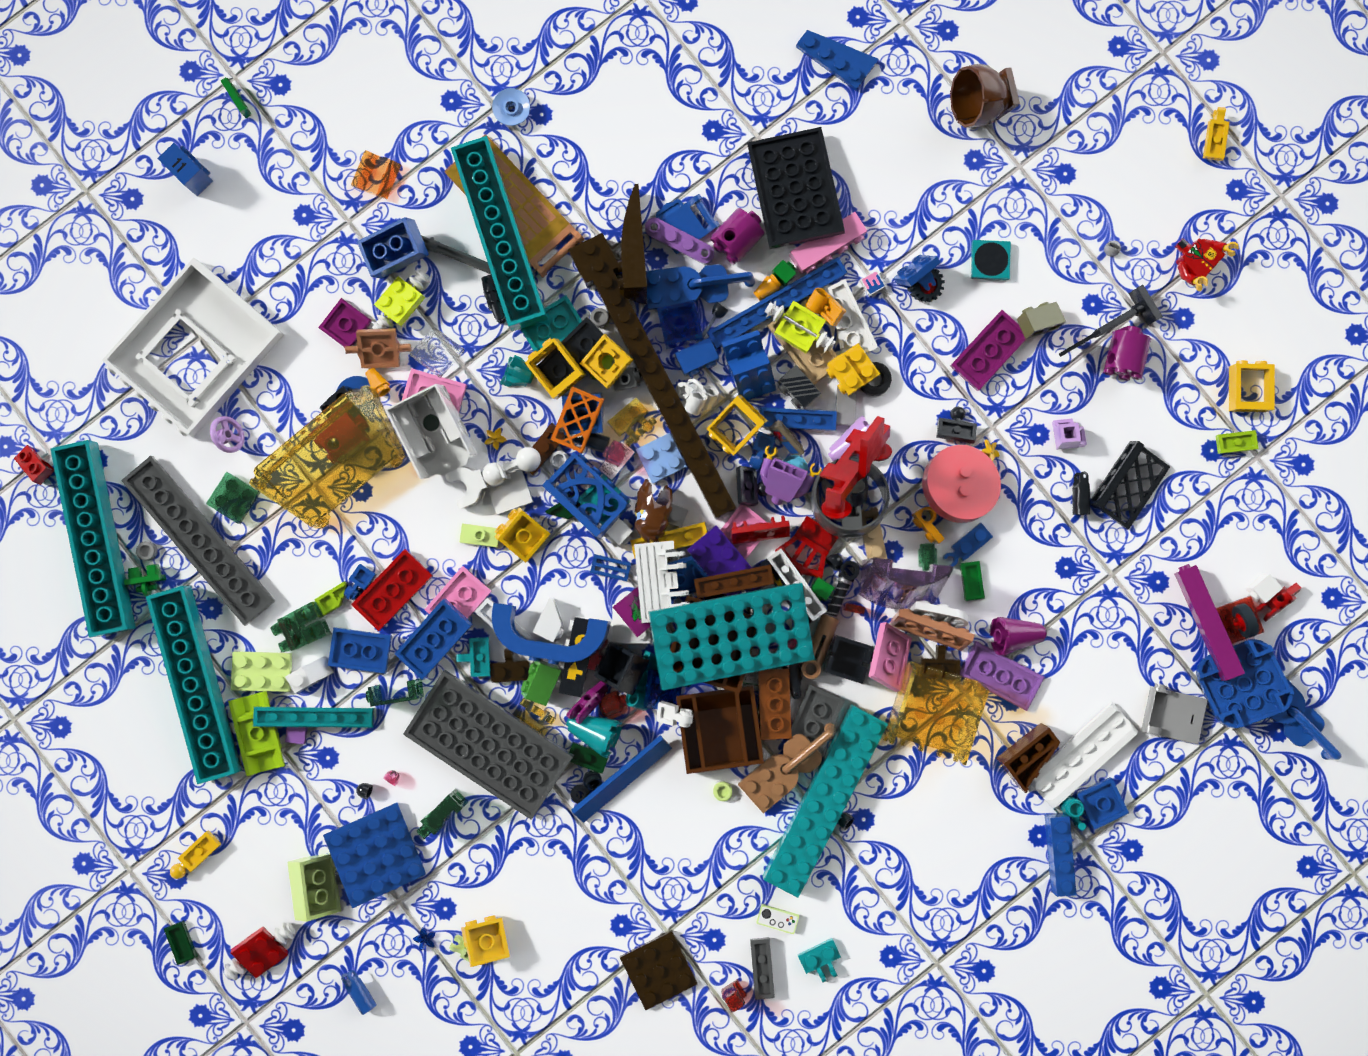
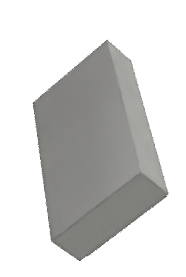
(845, 408)

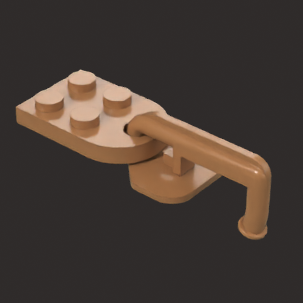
(771, 783)

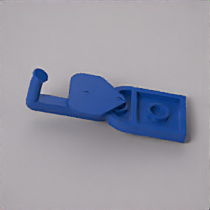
(671, 287)
(1304, 725)

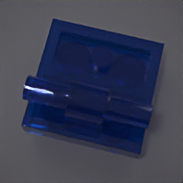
(655, 694)

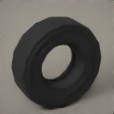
(884, 385)

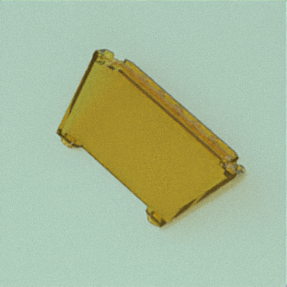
(330, 458)

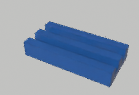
(626, 571)

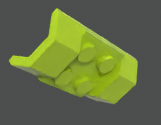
(258, 745)

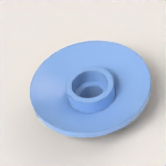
(511, 98)

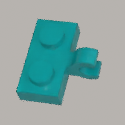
(478, 657)

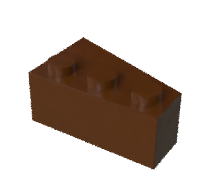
(1028, 755)

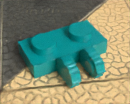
(819, 956)

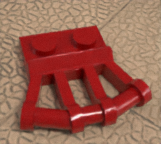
(816, 538)

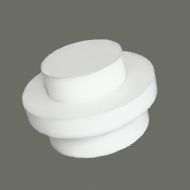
(557, 459)

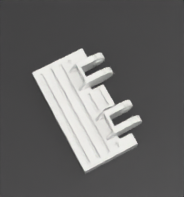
(654, 577)

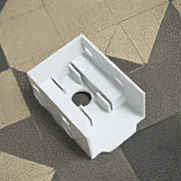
(436, 450)

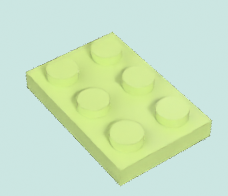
(260, 671)

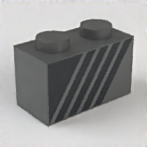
(798, 388)

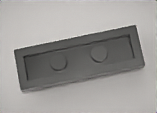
(762, 968)

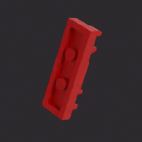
(760, 531)

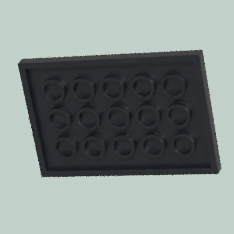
(795, 188)

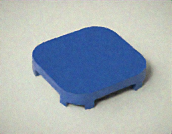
(1248, 697)

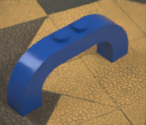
(505, 630)

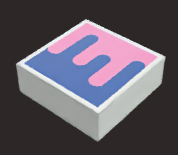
(872, 283)

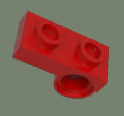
(33, 465)

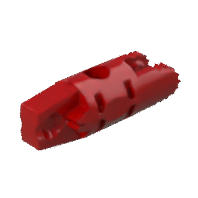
(1286, 597)

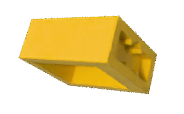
(564, 386)
(1235, 402)
(750, 411)

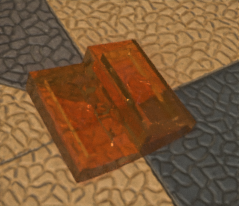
(375, 175)

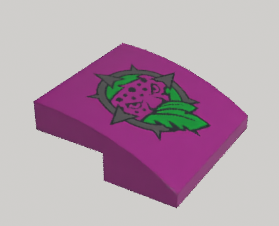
(629, 611)

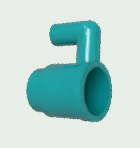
(1074, 809)

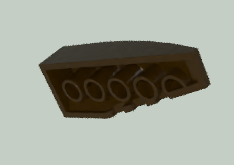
(632, 252)

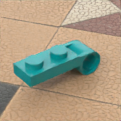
(637, 700)

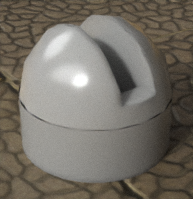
(1111, 251)

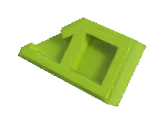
(331, 599)

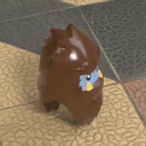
(652, 515)

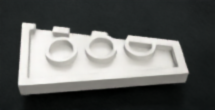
(852, 326)

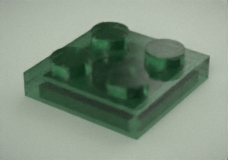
(233, 497)

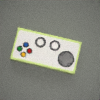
(777, 919)

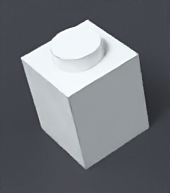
(1263, 588)

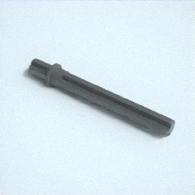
(437, 247)

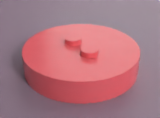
(961, 483)

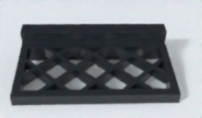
(1118, 473)

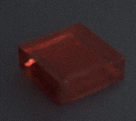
(853, 608)

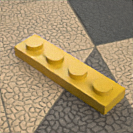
(682, 536)

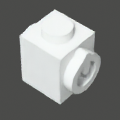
(619, 533)

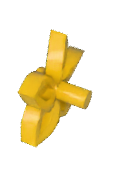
(495, 438)
(990, 450)

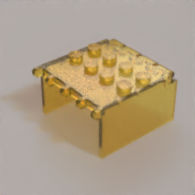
(937, 711)

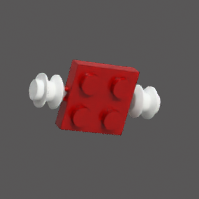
(259, 951)

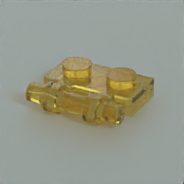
(627, 418)
(531, 707)

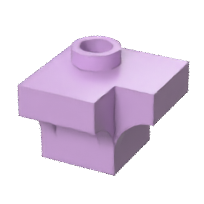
(1068, 434)

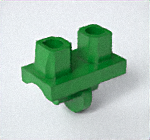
(153, 575)

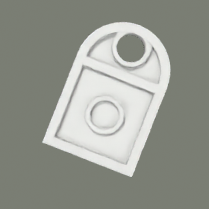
(941, 613)

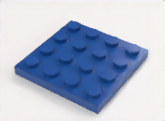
(374, 855)

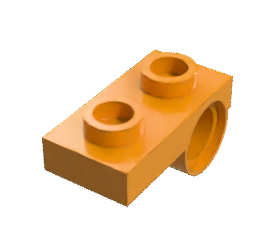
(823, 304)
(932, 533)

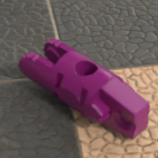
(588, 702)

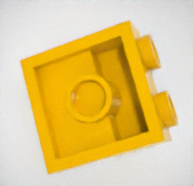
(852, 370)
(521, 534)
(485, 941)

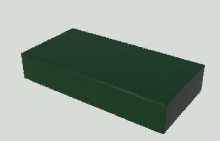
(180, 942)

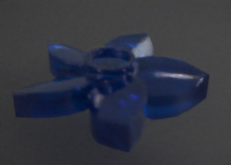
(424, 939)

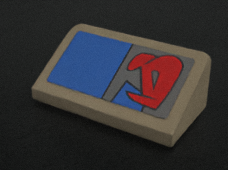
(786, 438)

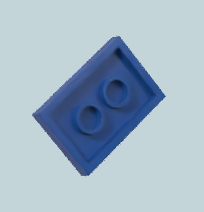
(359, 650)

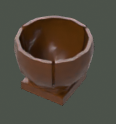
(982, 95)

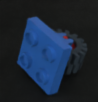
(922, 278)

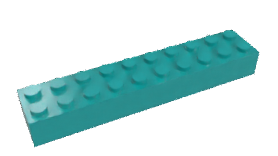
(499, 233)
(93, 538)
(194, 684)
(824, 801)

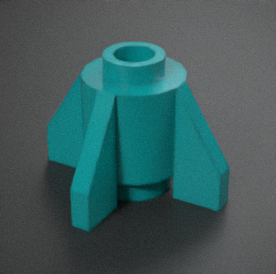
(517, 373)

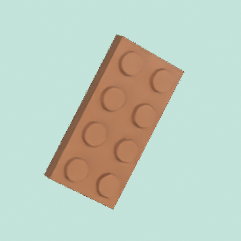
(938, 632)

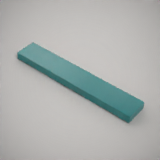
(313, 717)

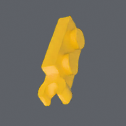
(1216, 136)

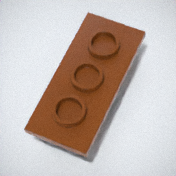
(774, 704)

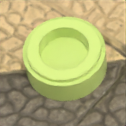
(722, 791)

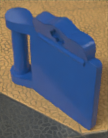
(684, 219)

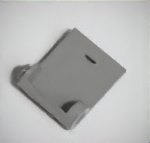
(1174, 714)

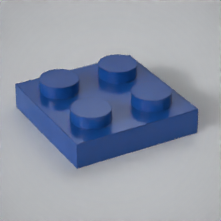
(1102, 803)

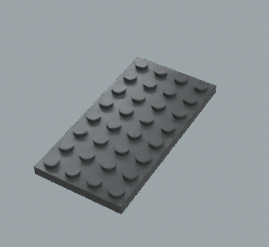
(488, 744)

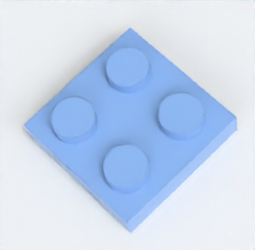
(661, 458)

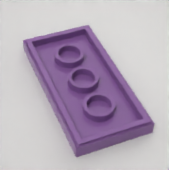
(1002, 675)

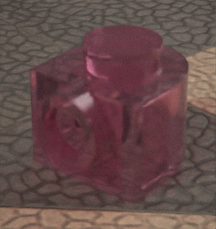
(614, 453)

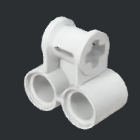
(697, 396)

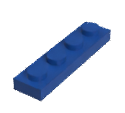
(801, 418)

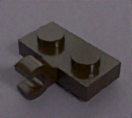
(941, 663)
(510, 669)

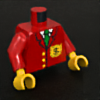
(1201, 258)

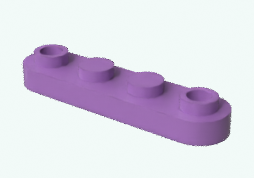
(679, 240)

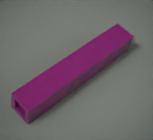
(1208, 622)

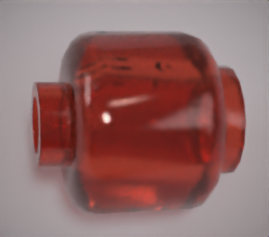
(613, 705)

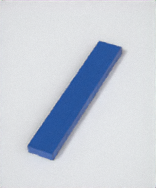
(621, 779)

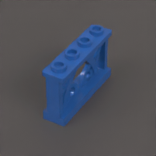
(589, 521)

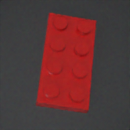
(392, 590)

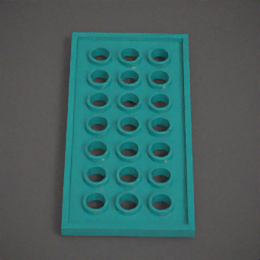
(718, 607)

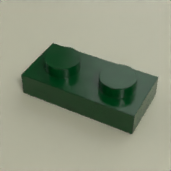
(587, 758)

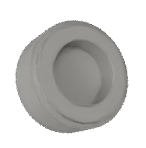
(599, 317)
(146, 551)

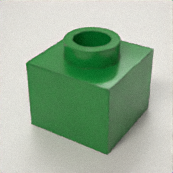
(784, 272)
(821, 589)

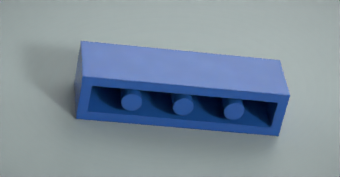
(1060, 854)

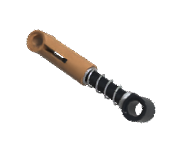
(829, 622)

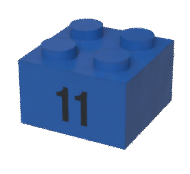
(186, 168)

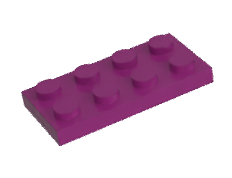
(989, 350)

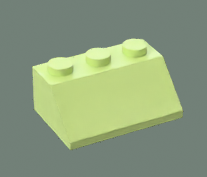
(313, 887)

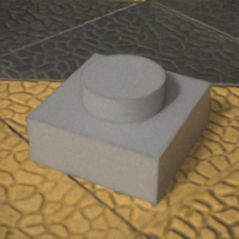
(677, 515)

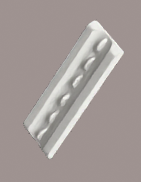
(1083, 755)

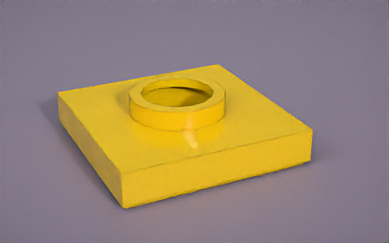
(593, 361)

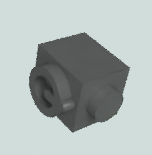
(629, 379)

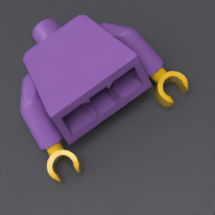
(783, 479)

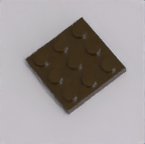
(658, 970)

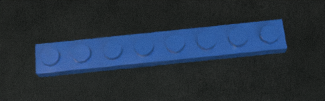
(795, 291)

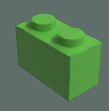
(540, 682)

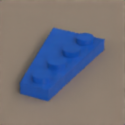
(840, 60)

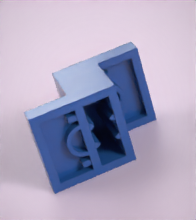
(749, 365)

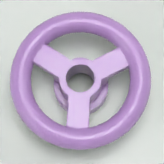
(225, 435)

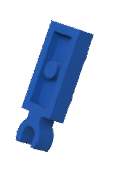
(969, 544)

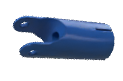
(358, 992)

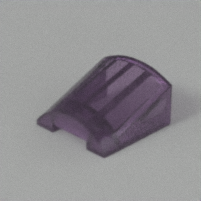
(900, 587)

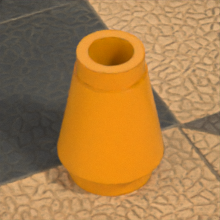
(767, 287)
(378, 382)

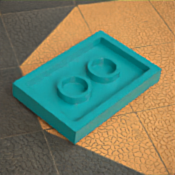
(560, 323)

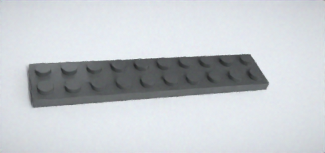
(198, 540)

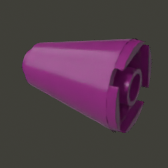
(1015, 634)

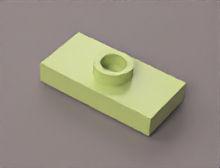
(478, 535)

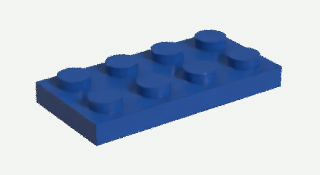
(433, 639)

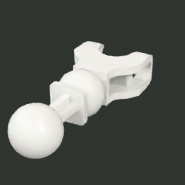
(493, 475)

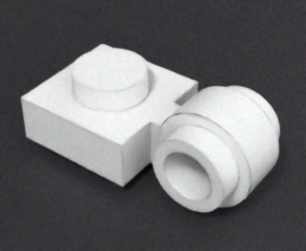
(668, 714)

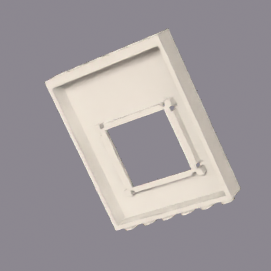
(220, 319)

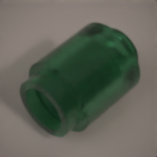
(927, 555)

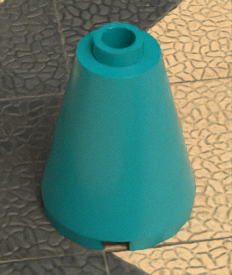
(596, 733)

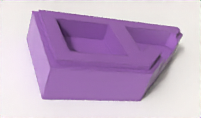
(296, 735)

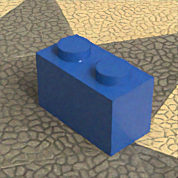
(697, 357)

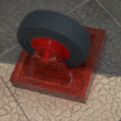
(1240, 619)

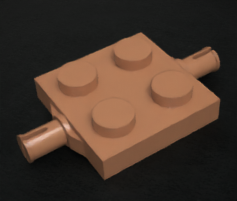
(378, 348)

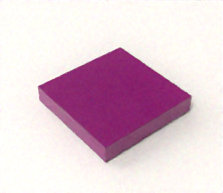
(343, 323)

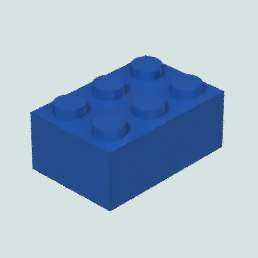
(392, 248)

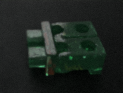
(295, 631)
(435, 819)

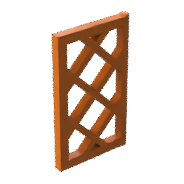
(561, 423)

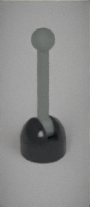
(718, 312)

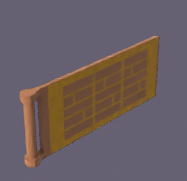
(536, 218)

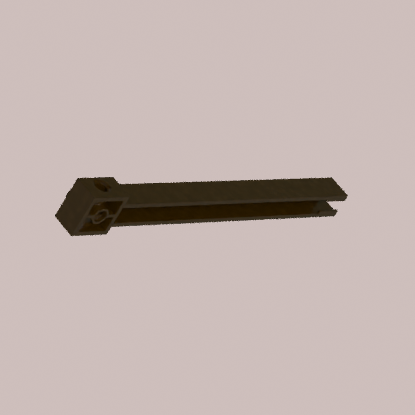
(599, 268)

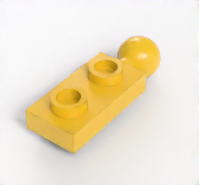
(195, 855)

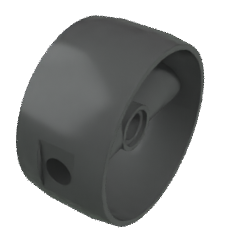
(852, 524)

